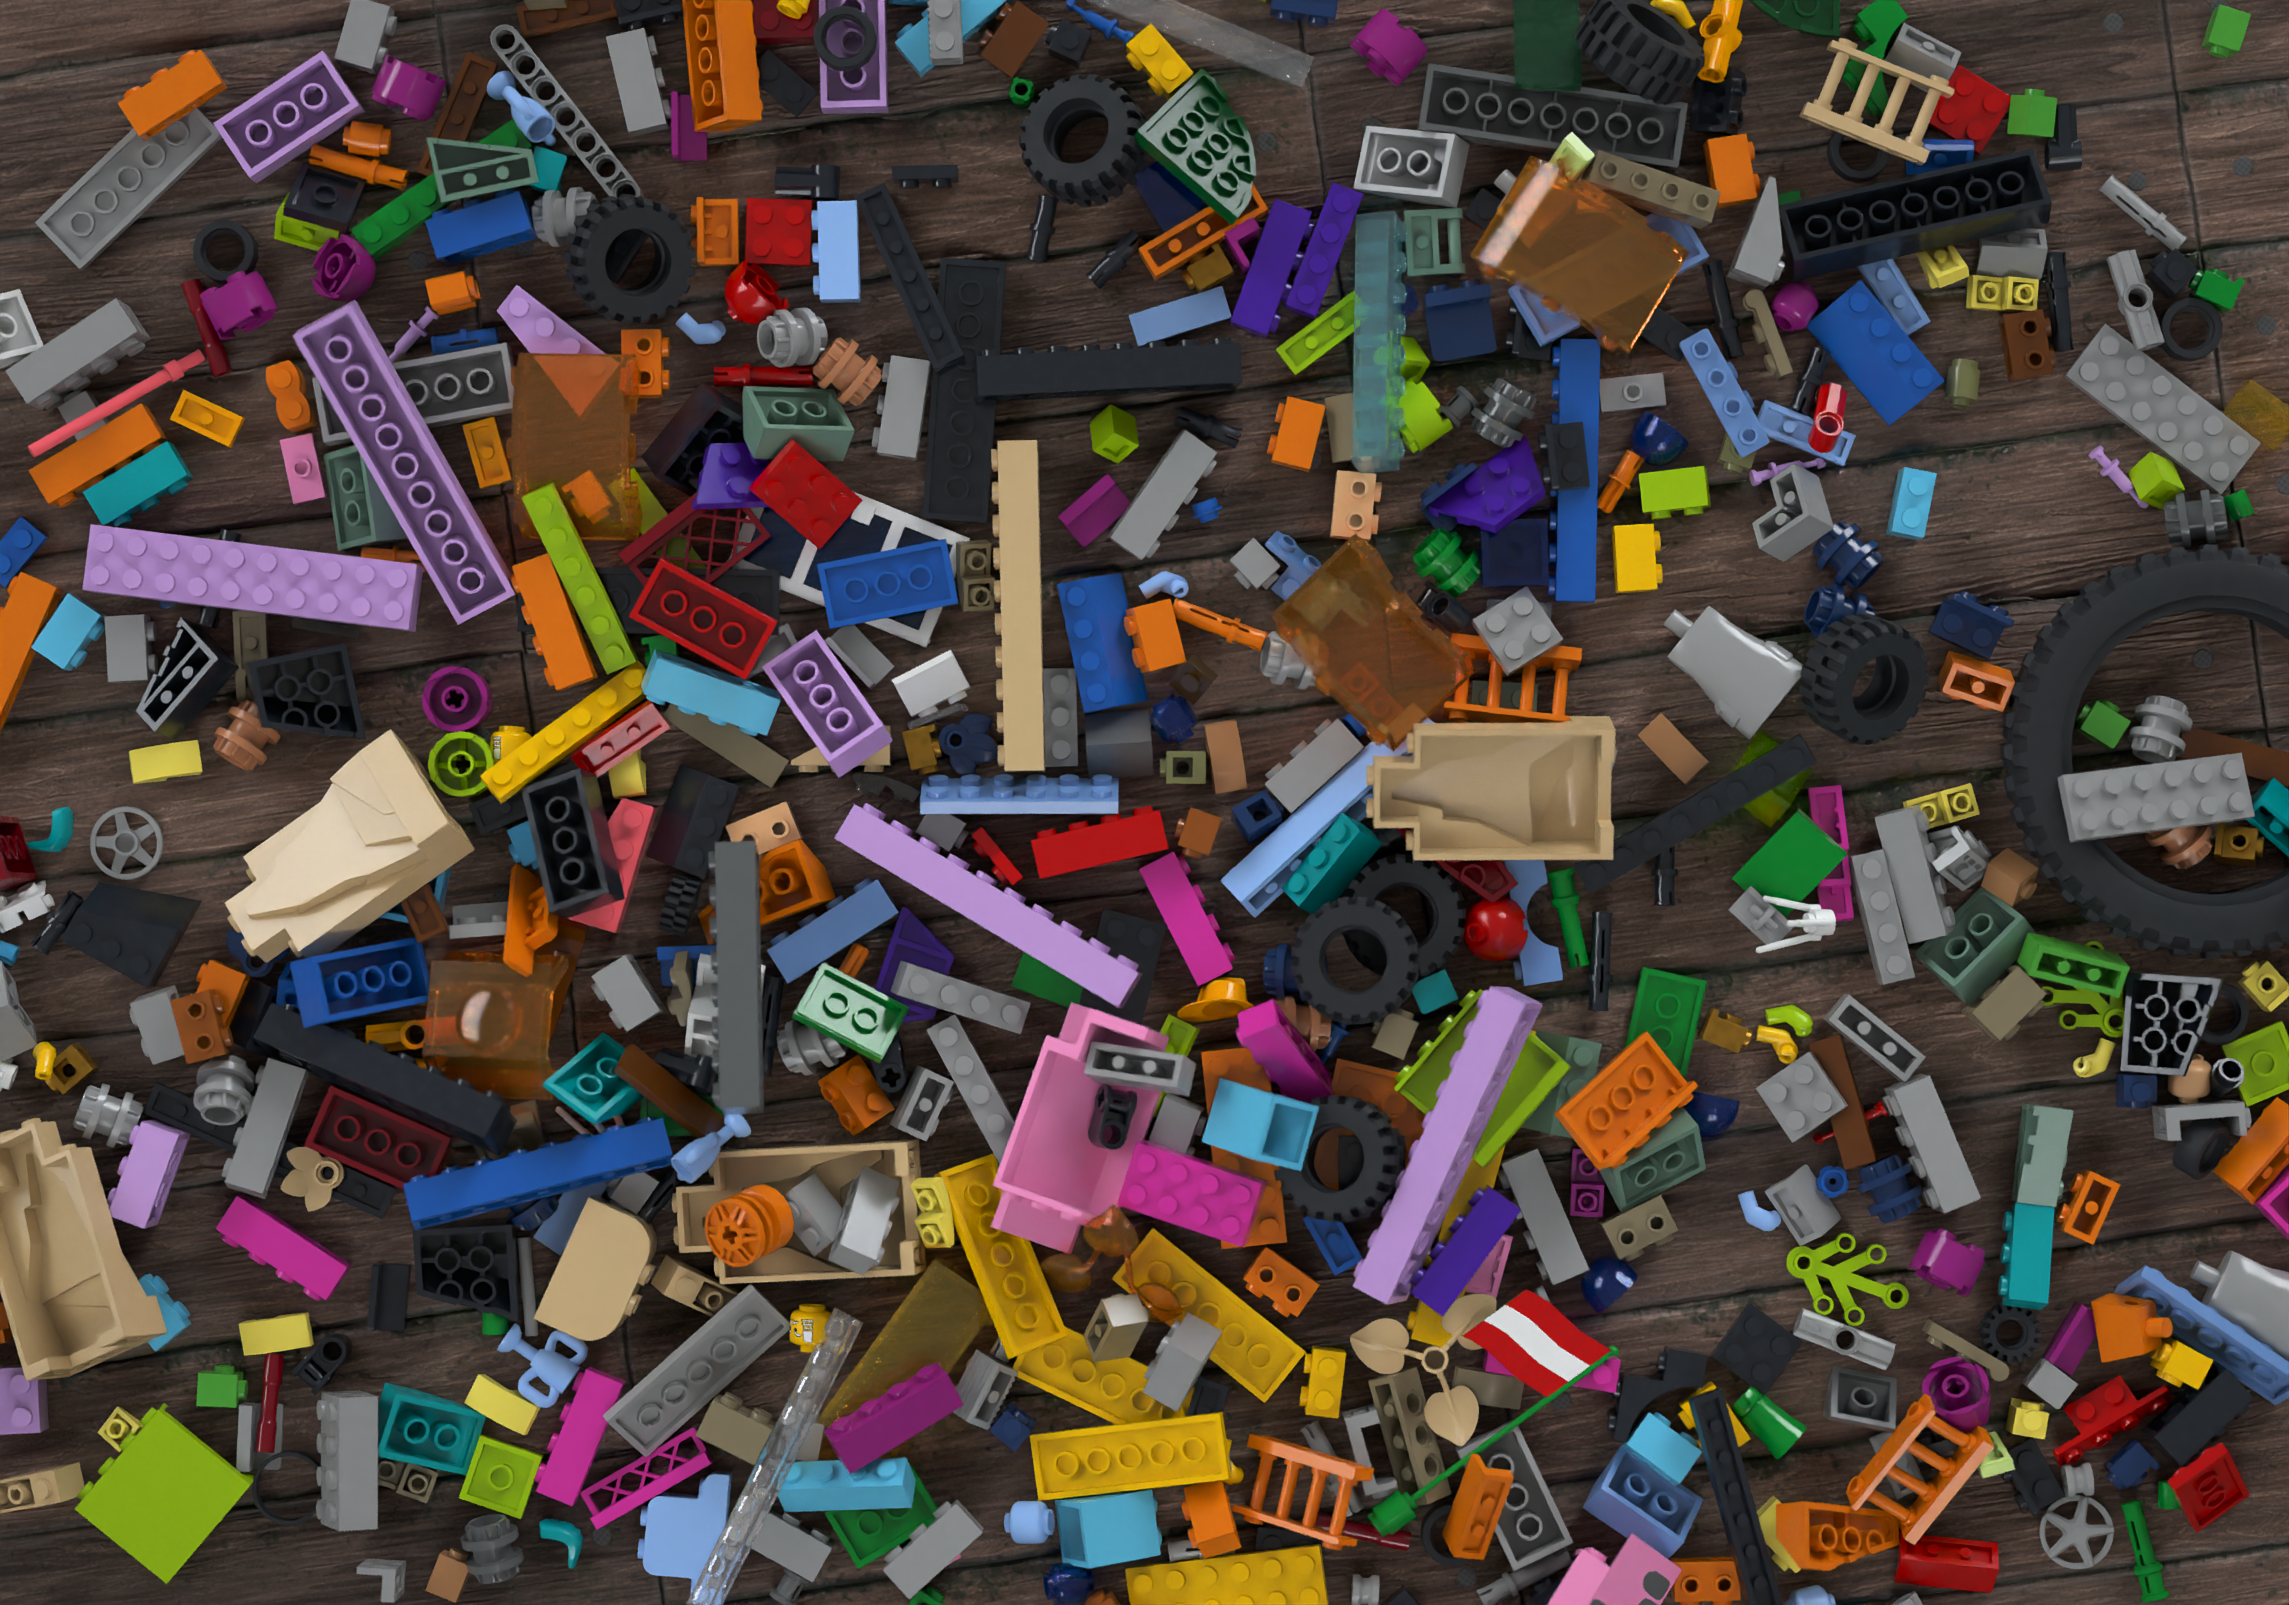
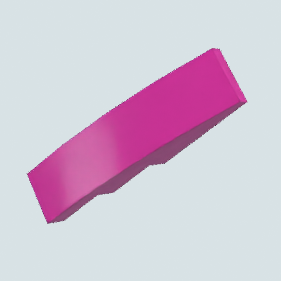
(1828, 813)

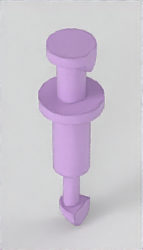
(413, 333)
(2114, 472)
(1757, 477)

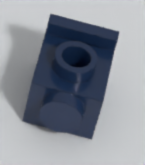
(1259, 804)
(2136, 1090)
(1012, 1426)
(2129, 1465)

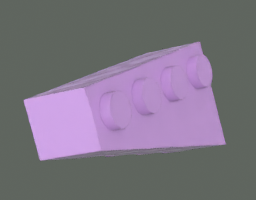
(540, 328)

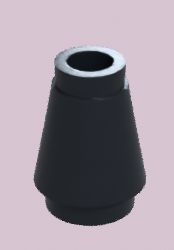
(2225, 1077)

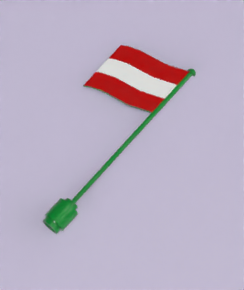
(1537, 1349)

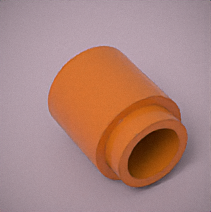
(367, 139)

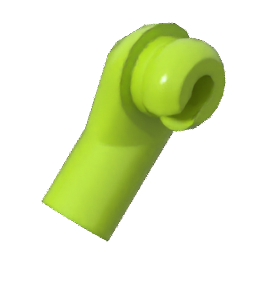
(1793, 1016)

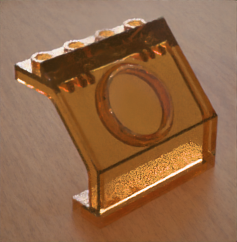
(492, 1022)

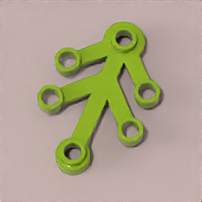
(2093, 998)
(1842, 1276)

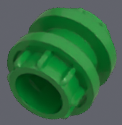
(1447, 562)

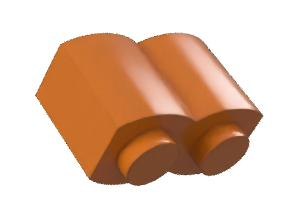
(453, 292)
(292, 404)

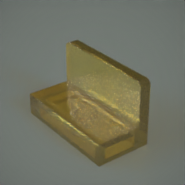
(2259, 414)

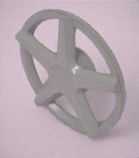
(126, 843)
(2076, 1532)

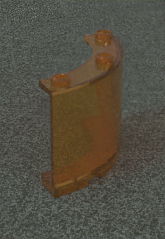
(1580, 253)
(577, 434)
(1370, 644)

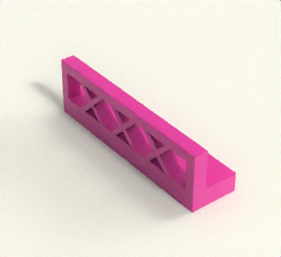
(651, 1489)

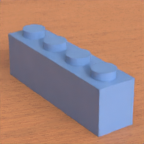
(833, 930)

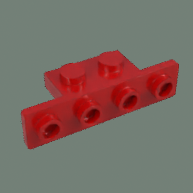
(2105, 1414)

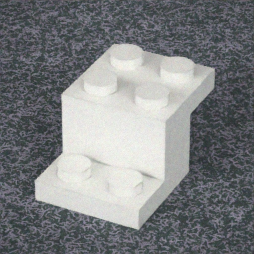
(699, 1022)

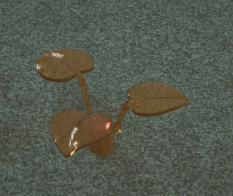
(1114, 1236)

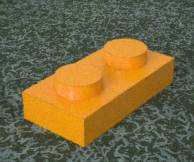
(207, 418)
(487, 452)

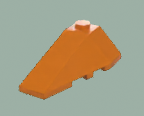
(789, 884)
(1831, 1535)

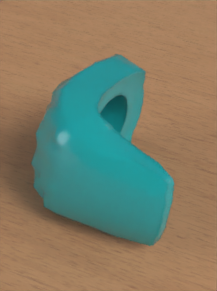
(60, 833)
(566, 1533)

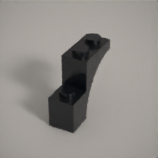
(1633, 1392)

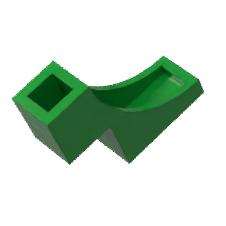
(1874, 25)

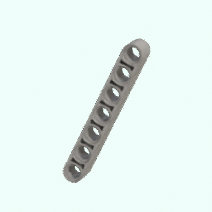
(559, 104)

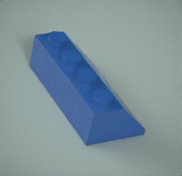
(1874, 353)
(1100, 643)

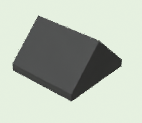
(1119, 743)
(1861, 1399)

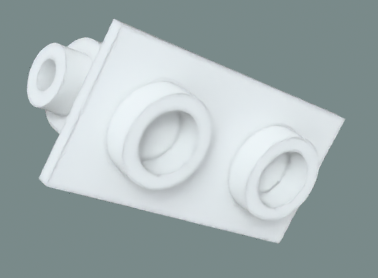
(29, 899)

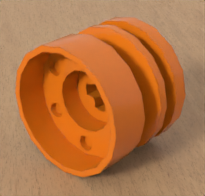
(749, 1225)

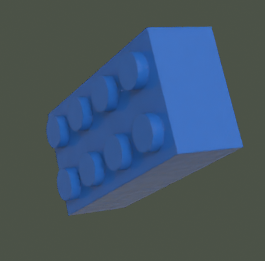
(361, 981)

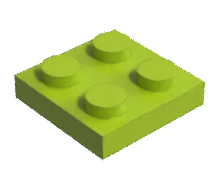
(2264, 1062)
(501, 1476)

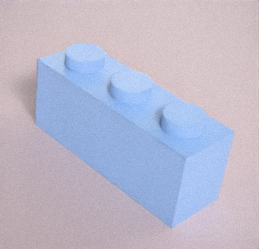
(837, 252)

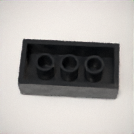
(572, 843)

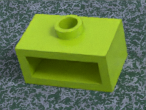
(1674, 491)

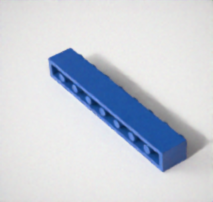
(1576, 509)
(538, 1173)

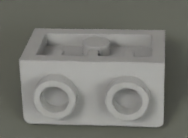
(1965, 861)
(479, 920)

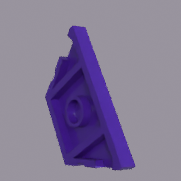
(727, 476)
(1495, 490)
(918, 946)

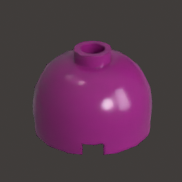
(343, 269)

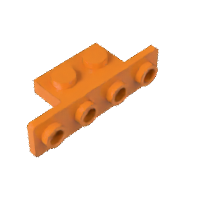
(528, 921)

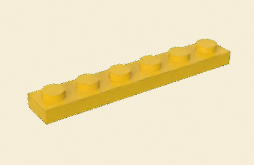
(566, 733)

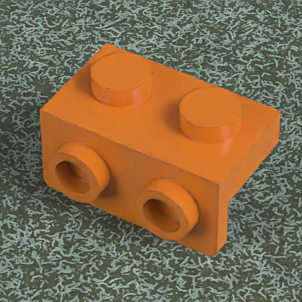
(716, 231)
(855, 1095)

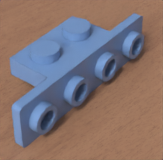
(1724, 393)
(1300, 564)

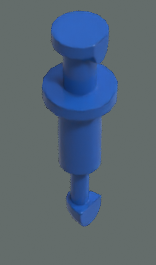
(1109, 28)
(1336, 1035)

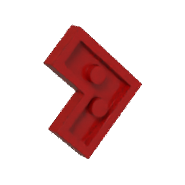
(1004, 867)

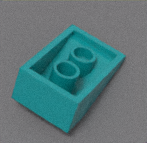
(592, 1085)
(427, 1429)

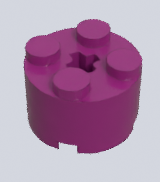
(1389, 47)
(408, 86)
(239, 305)
(475, 705)
(1947, 1262)
(1959, 1393)

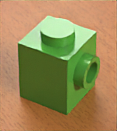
(2225, 31)
(2032, 114)
(2101, 723)
(221, 1387)

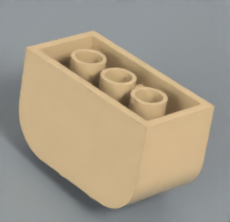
(599, 1272)

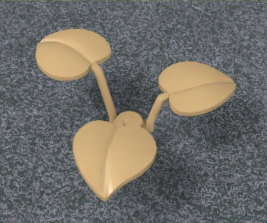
(1383, 1345)

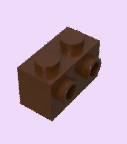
(1011, 37)
(2027, 345)

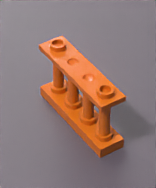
(1561, 659)
(1322, 1466)
(1932, 1495)

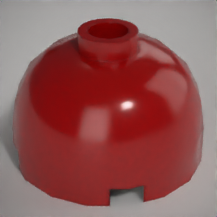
(752, 294)
(1495, 929)

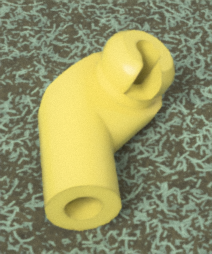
(2095, 1063)

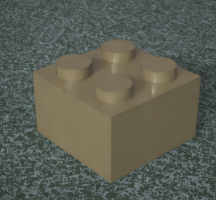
(2005, 1004)
(736, 1427)

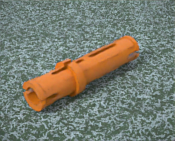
(356, 166)
(1219, 625)

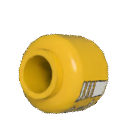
(507, 740)
(807, 1325)

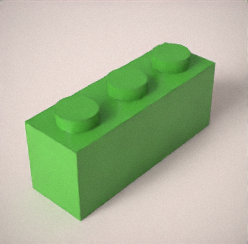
(2073, 964)

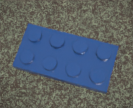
(888, 583)

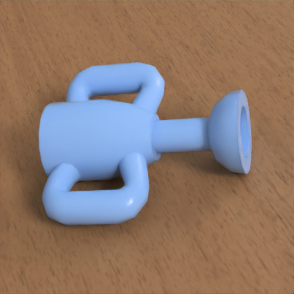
(527, 113)
(701, 1154)
(546, 1364)

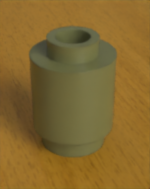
(1962, 383)

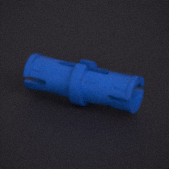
(443, 345)

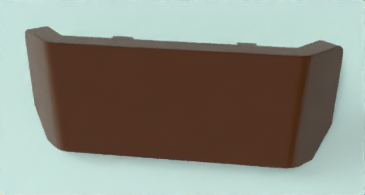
(568, 943)

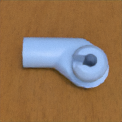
(701, 333)
(1165, 582)
(1757, 1216)

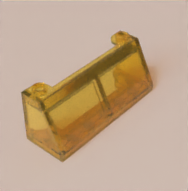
(928, 1328)

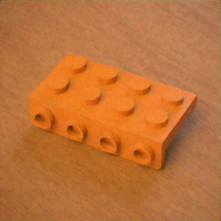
(1625, 1103)

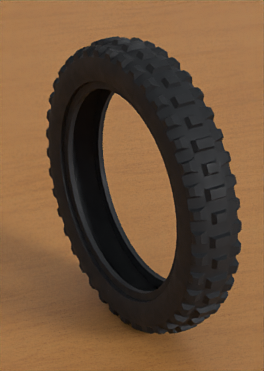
(2041, 751)

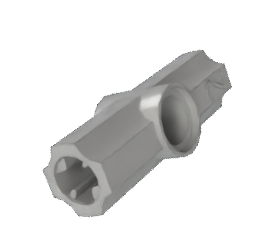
(2130, 280)
(1863, 1346)

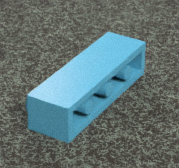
(914, 40)
(710, 692)
(830, 1486)

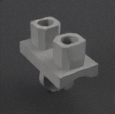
(1760, 917)

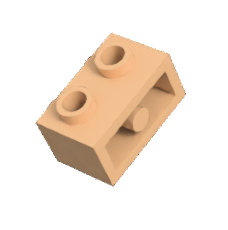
(1354, 505)
(767, 828)

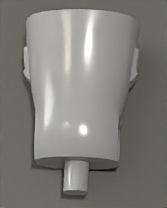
(1733, 668)
(2249, 1297)

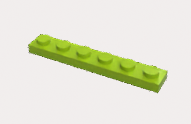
(579, 578)

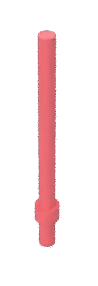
(171, 372)

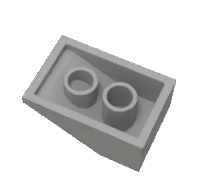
(1412, 165)
(1760, 247)

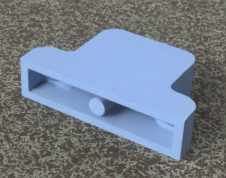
(685, 1528)

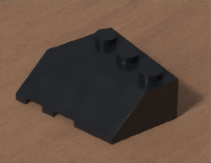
(681, 445)
(307, 692)
(130, 929)
(2165, 1021)
(470, 1265)

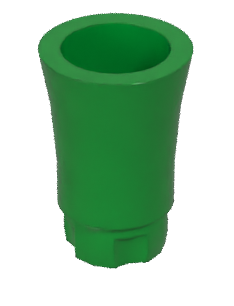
(1768, 1421)

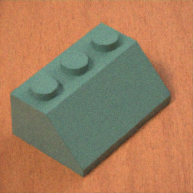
(804, 414)
(358, 504)
(1979, 948)
(1583, 1058)
(1661, 1162)

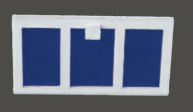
(867, 530)

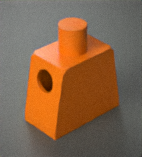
(2128, 1326)

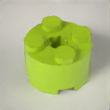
(1422, 416)
(450, 750)

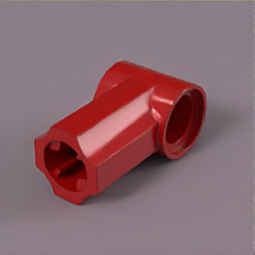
(1828, 417)

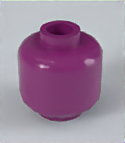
(1794, 306)

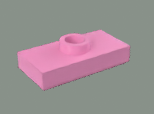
(303, 468)
(1489, 1274)

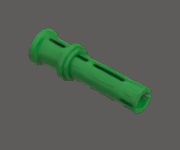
(1565, 901)
(2146, 1567)

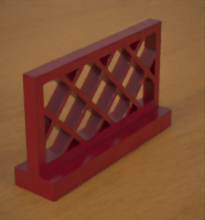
(678, 521)

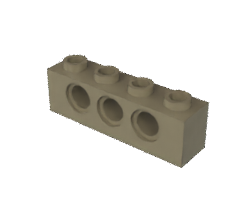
(1652, 189)
(1406, 1434)

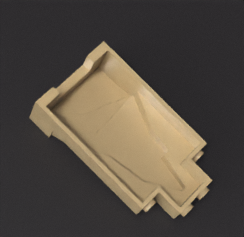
(1500, 790)
(348, 856)
(785, 1169)
(62, 1261)

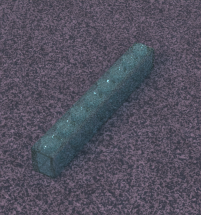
(1378, 342)

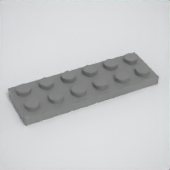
(124, 187)
(2162, 409)
(2155, 797)
(697, 1370)

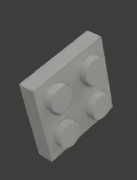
(1517, 631)
(1802, 1097)

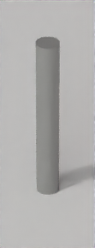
(527, 1286)

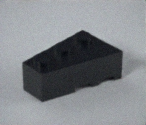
(186, 681)

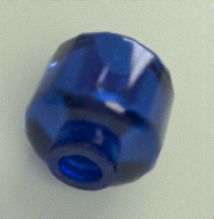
(1173, 719)
(1067, 1584)

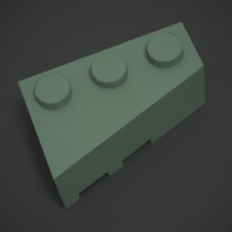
(477, 168)
(2041, 1154)

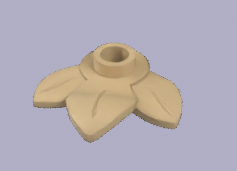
(308, 1177)

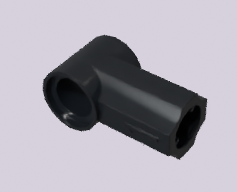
(2064, 149)
(818, 182)
(691, 1071)

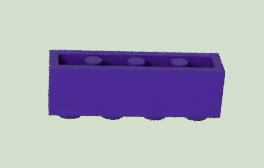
(1323, 251)
(1271, 268)
(1464, 1250)

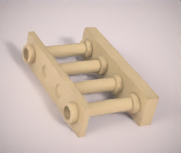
(1851, 122)

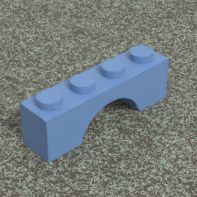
(1537, 961)

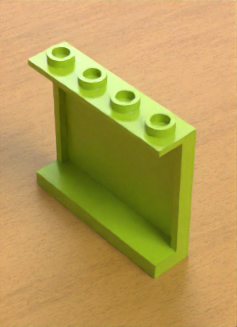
(1529, 1084)
(162, 1494)

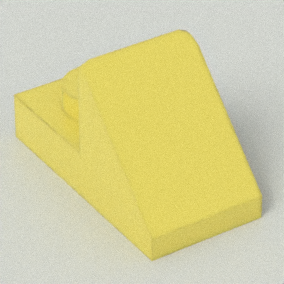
(1943, 266)

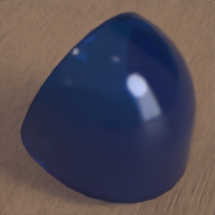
(1656, 440)
(1712, 1113)
(1606, 1281)

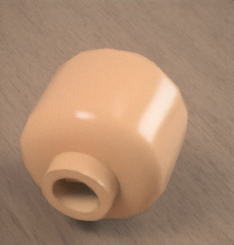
(2195, 1083)

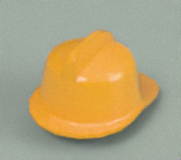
(1217, 1000)

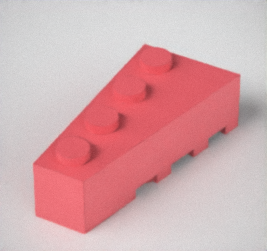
(629, 834)

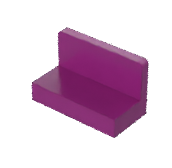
(686, 144)
(1238, 237)
(1094, 511)
(2071, 1339)

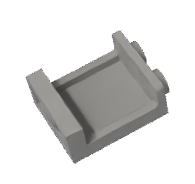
(2168, 1116)
(1354, 1421)

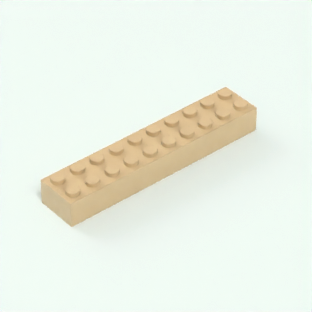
(1021, 606)

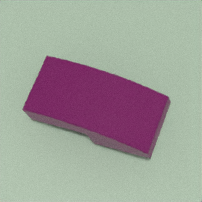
(1585, 1186)

